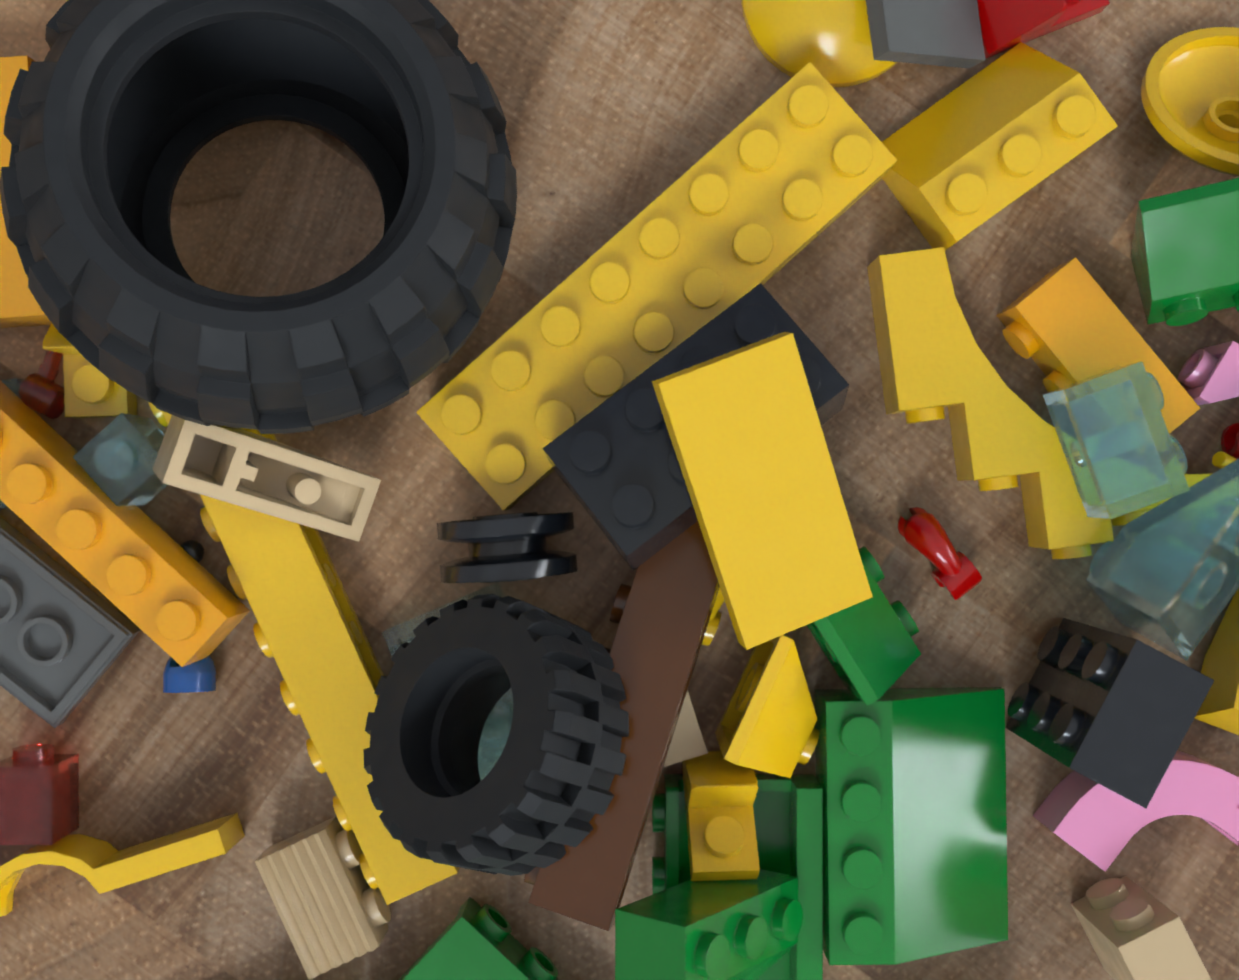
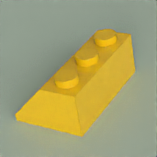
(992, 142)

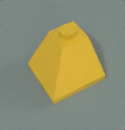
(770, 712)

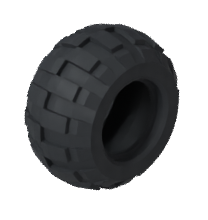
(151, 83)

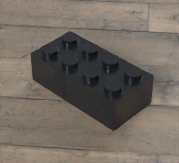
(622, 453)

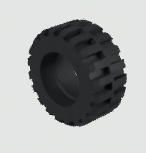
(555, 757)

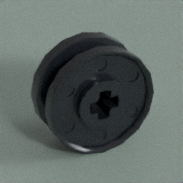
(507, 547)

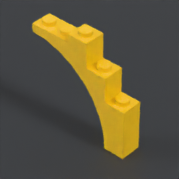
(935, 363)

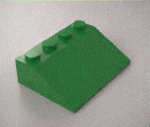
(912, 822)

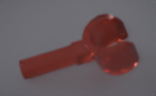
(41, 391)

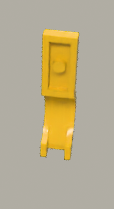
(112, 869)

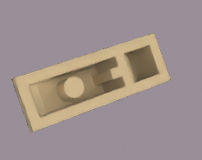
(265, 477)

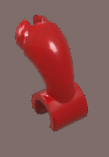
(929, 538)

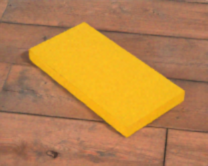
(763, 488)

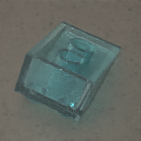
(1175, 564)

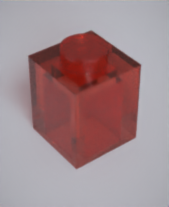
(38, 795)

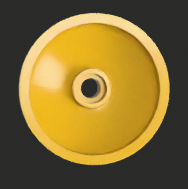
(823, 32)
(1194, 96)

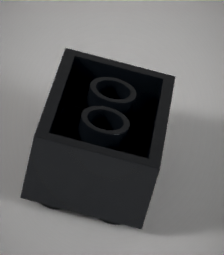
(1108, 707)

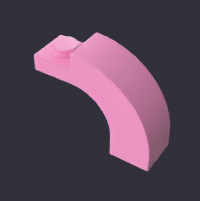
(1103, 822)

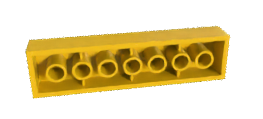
(659, 281)

